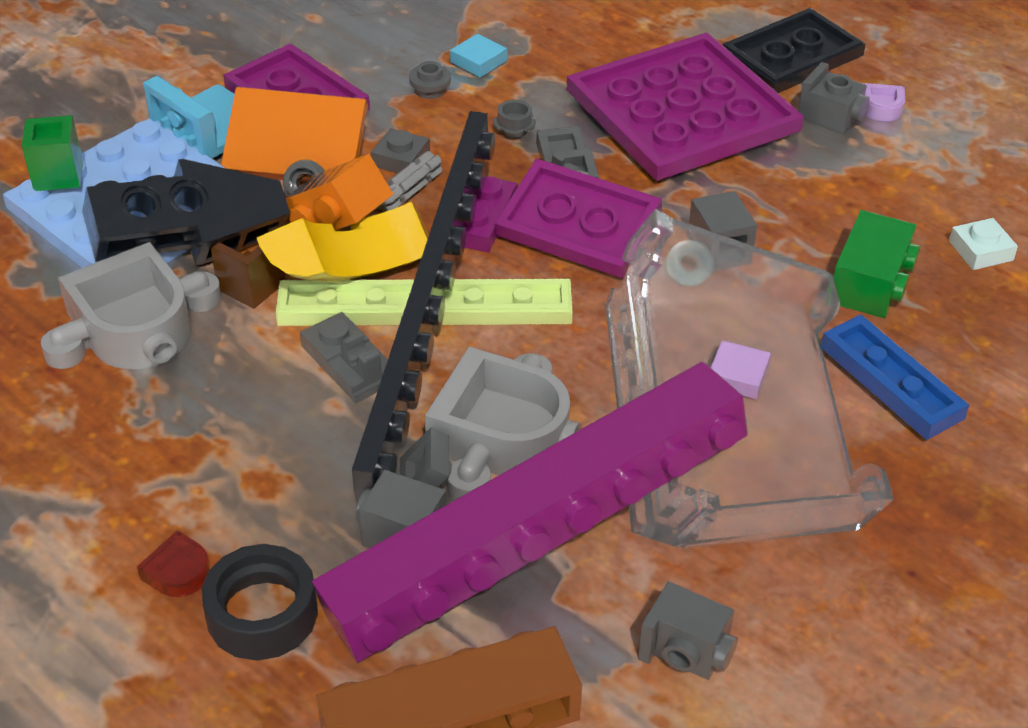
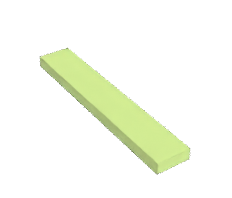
(466, 304)

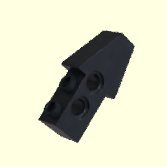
(225, 205)

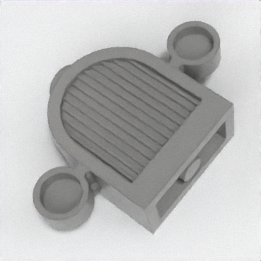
(128, 311)
(498, 415)

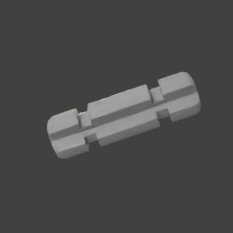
(412, 179)

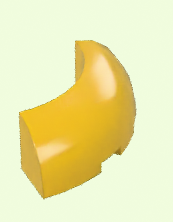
(328, 255)

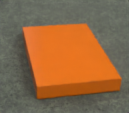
(281, 127)

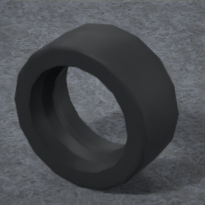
(268, 636)

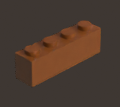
(492, 686)

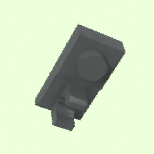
(345, 355)

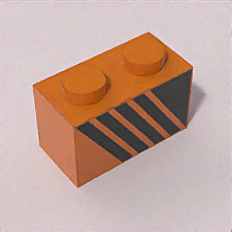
(340, 194)

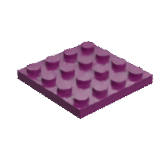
(683, 105)

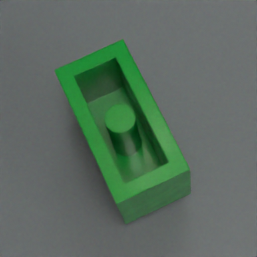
(874, 263)

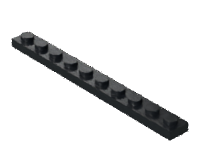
(424, 308)

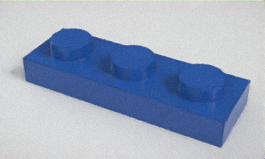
(894, 376)

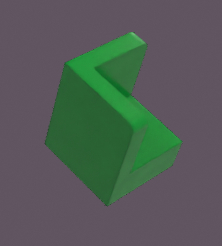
(52, 153)

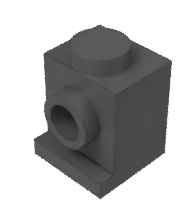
(832, 99)
(688, 632)

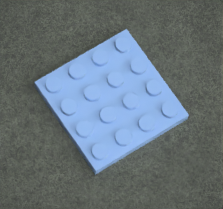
(126, 157)

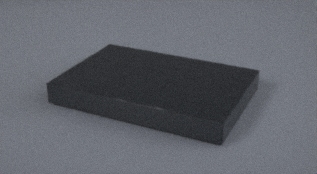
(793, 47)

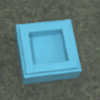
(478, 55)

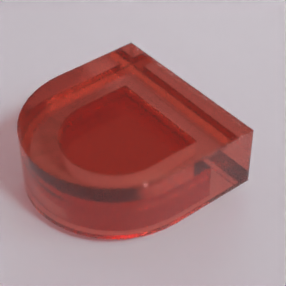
(175, 566)

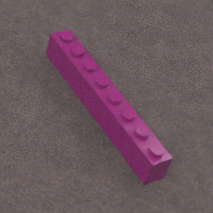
(529, 510)

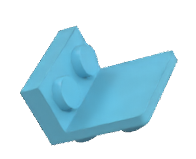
(196, 119)

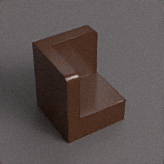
(245, 276)

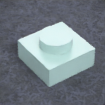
(983, 243)

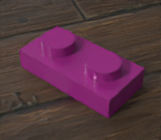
(489, 205)

